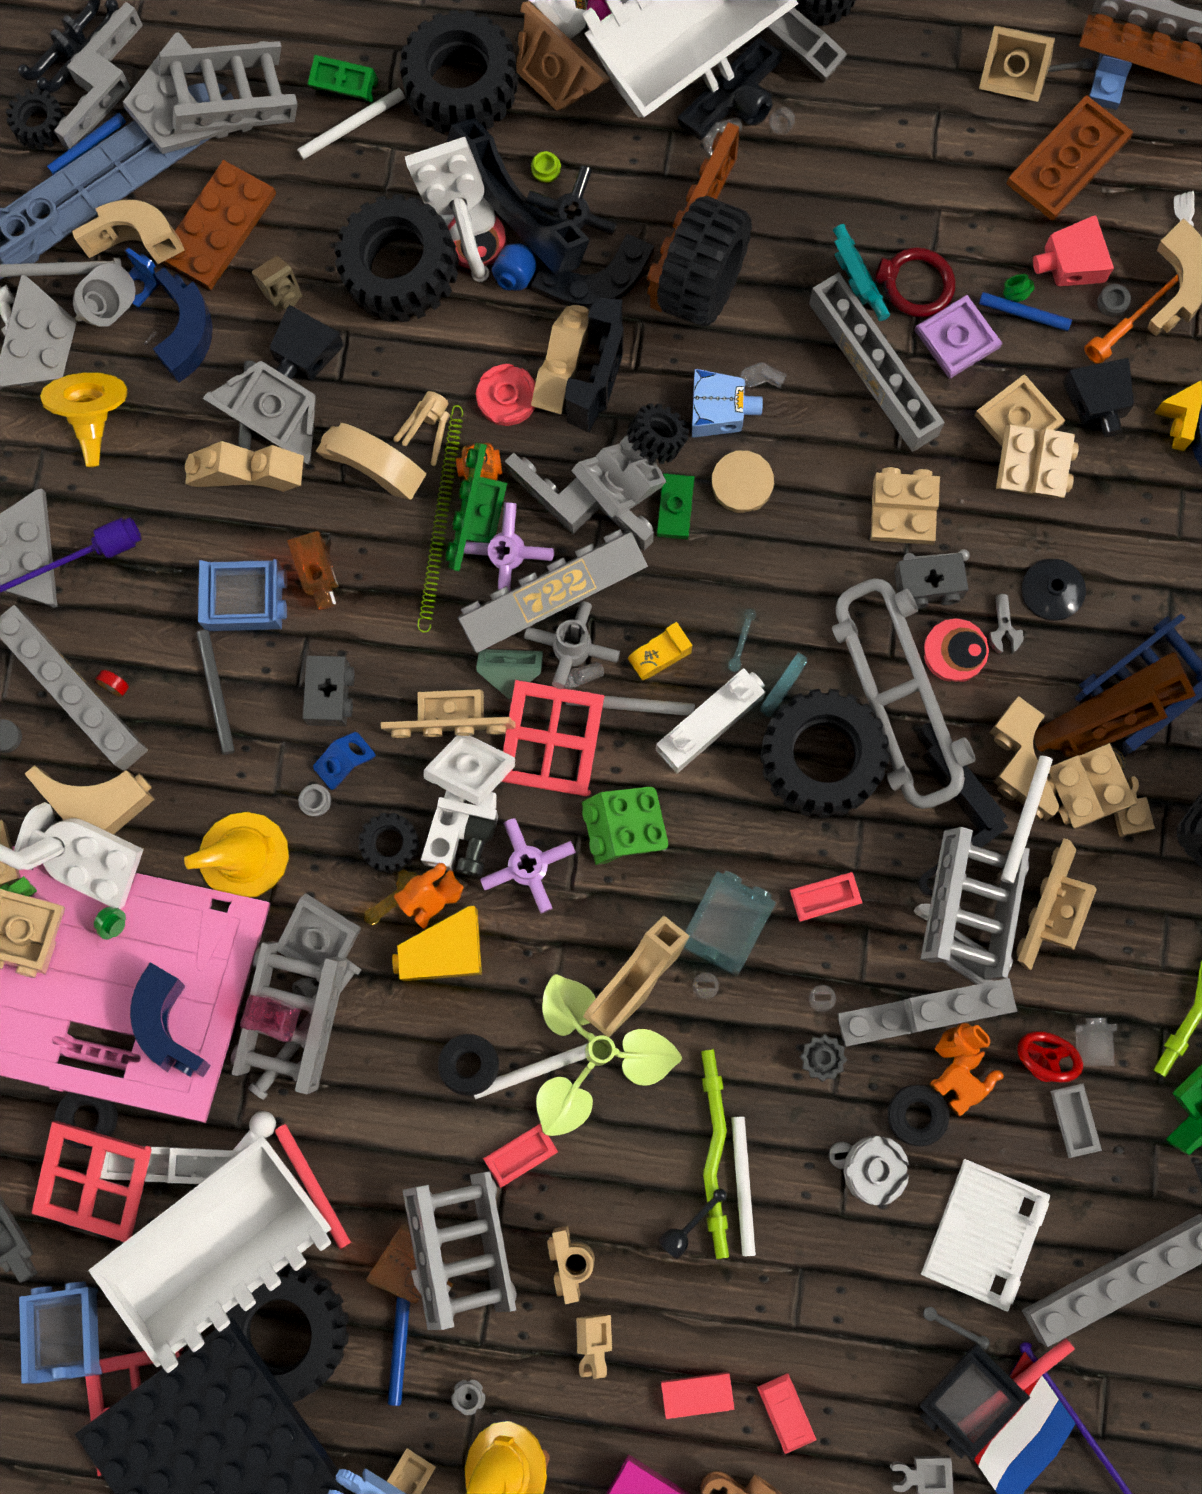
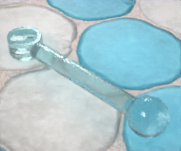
(735, 664)

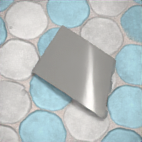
(619, 477)

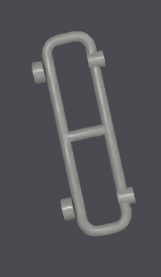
(955, 753)

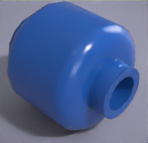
(514, 267)

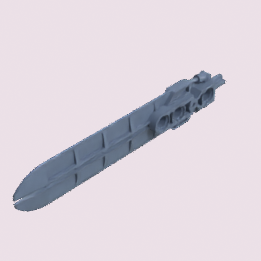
(92, 180)

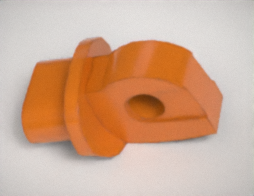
(962, 1041)

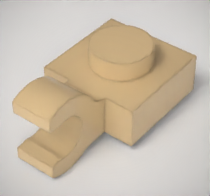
(593, 1341)

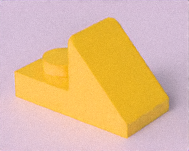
(1185, 410)

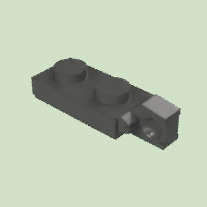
(14, 1247)

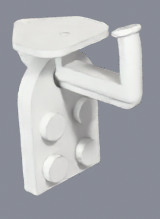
(454, 187)
(76, 855)

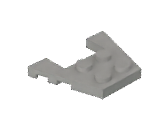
(152, 107)

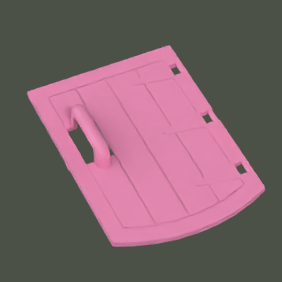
(94, 986)

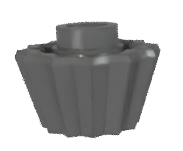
(823, 1058)

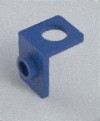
(143, 271)
(340, 760)

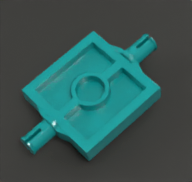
(860, 278)

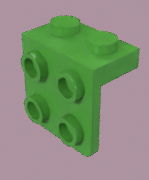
(624, 823)

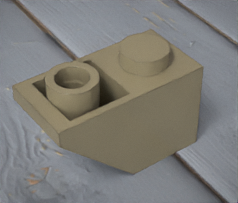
(277, 283)

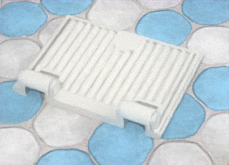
(985, 1234)

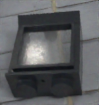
(972, 1402)

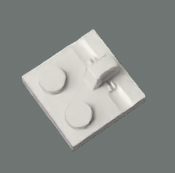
(469, 768)

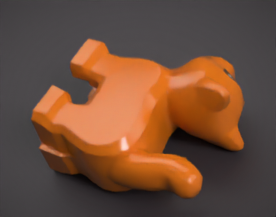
(424, 899)
(966, 1087)

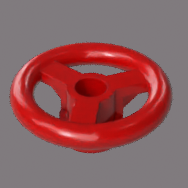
(1046, 1060)

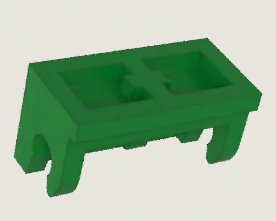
(342, 78)

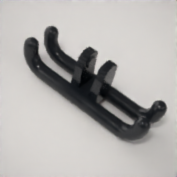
(67, 44)

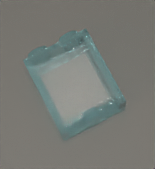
(728, 922)

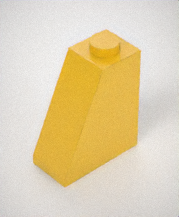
(442, 950)

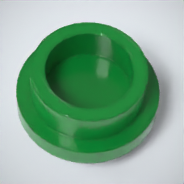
(1018, 287)
(109, 922)

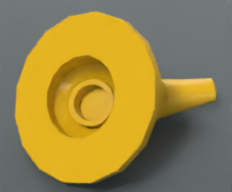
(85, 404)
(242, 855)
(505, 1461)

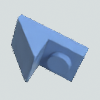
(1109, 81)

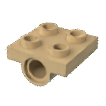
(568, 1279)

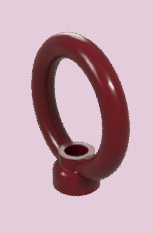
(888, 271)

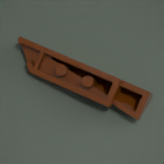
(1118, 710)

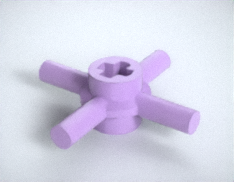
(508, 538)
(522, 852)

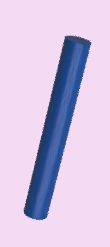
(87, 143)
(1025, 311)
(398, 1352)

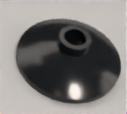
(1043, 599)

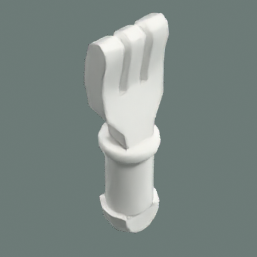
(1184, 206)

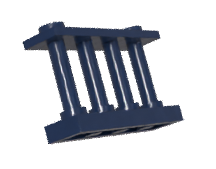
(1163, 628)

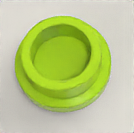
(545, 167)

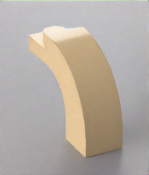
(129, 221)
(1184, 251)
(372, 457)

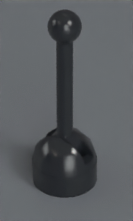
(676, 1240)

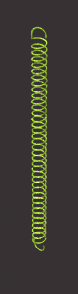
(443, 515)

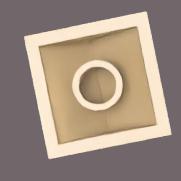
(1017, 63)

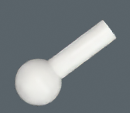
(260, 1125)

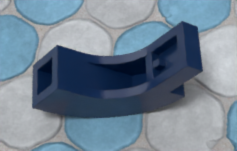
(193, 334)
(149, 1020)

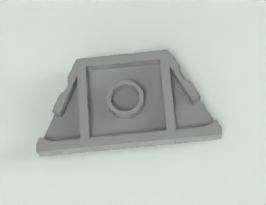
(35, 338)
(270, 407)
(27, 547)

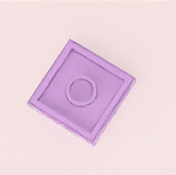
(958, 336)

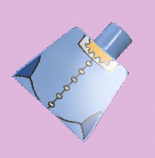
(720, 404)

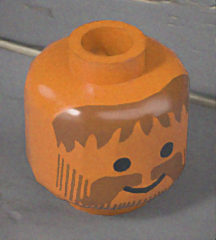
(491, 464)

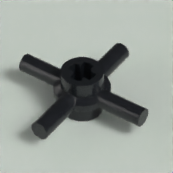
(576, 199)

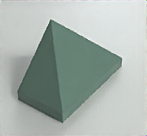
(506, 666)

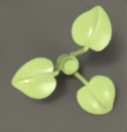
(646, 1057)

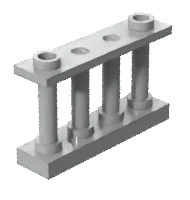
(221, 113)
(946, 911)
(321, 1007)
(428, 1238)

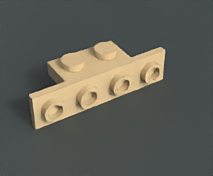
(449, 711)
(1060, 909)

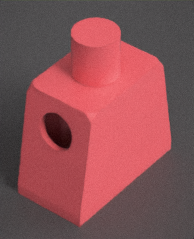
(1076, 255)

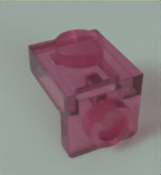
(270, 1017)

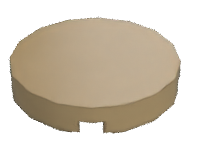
(742, 481)

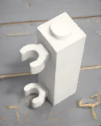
(711, 720)

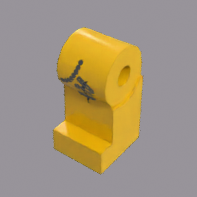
(661, 652)

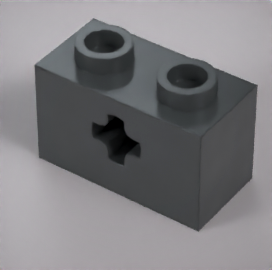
(944, 570)
(320, 675)

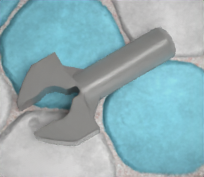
(1004, 627)

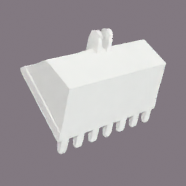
(667, 44)
(211, 1253)

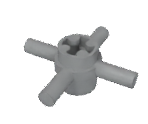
(566, 652)

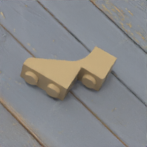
(563, 355)
(233, 465)
(1016, 732)
(637, 977)

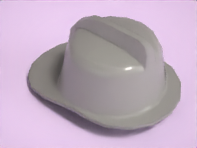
(103, 295)

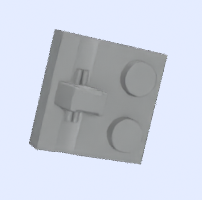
(317, 933)

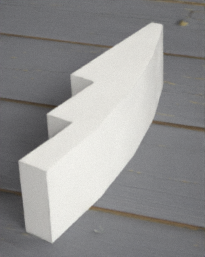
(170, 1164)

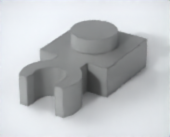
(929, 1475)

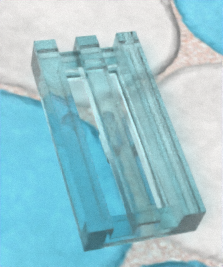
(783, 685)

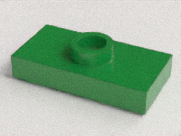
(675, 506)

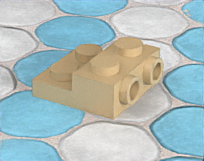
(1036, 462)
(905, 506)
(1090, 787)
(27, 932)

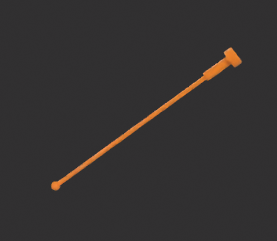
(1099, 348)

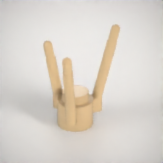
(429, 410)

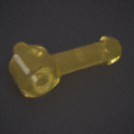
(373, 915)

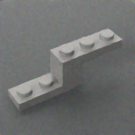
(98, 76)
(574, 503)
(927, 1012)

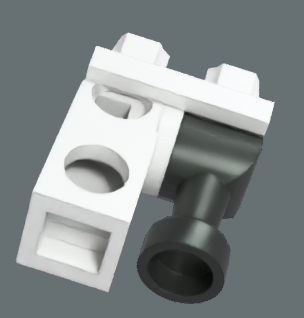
(459, 821)

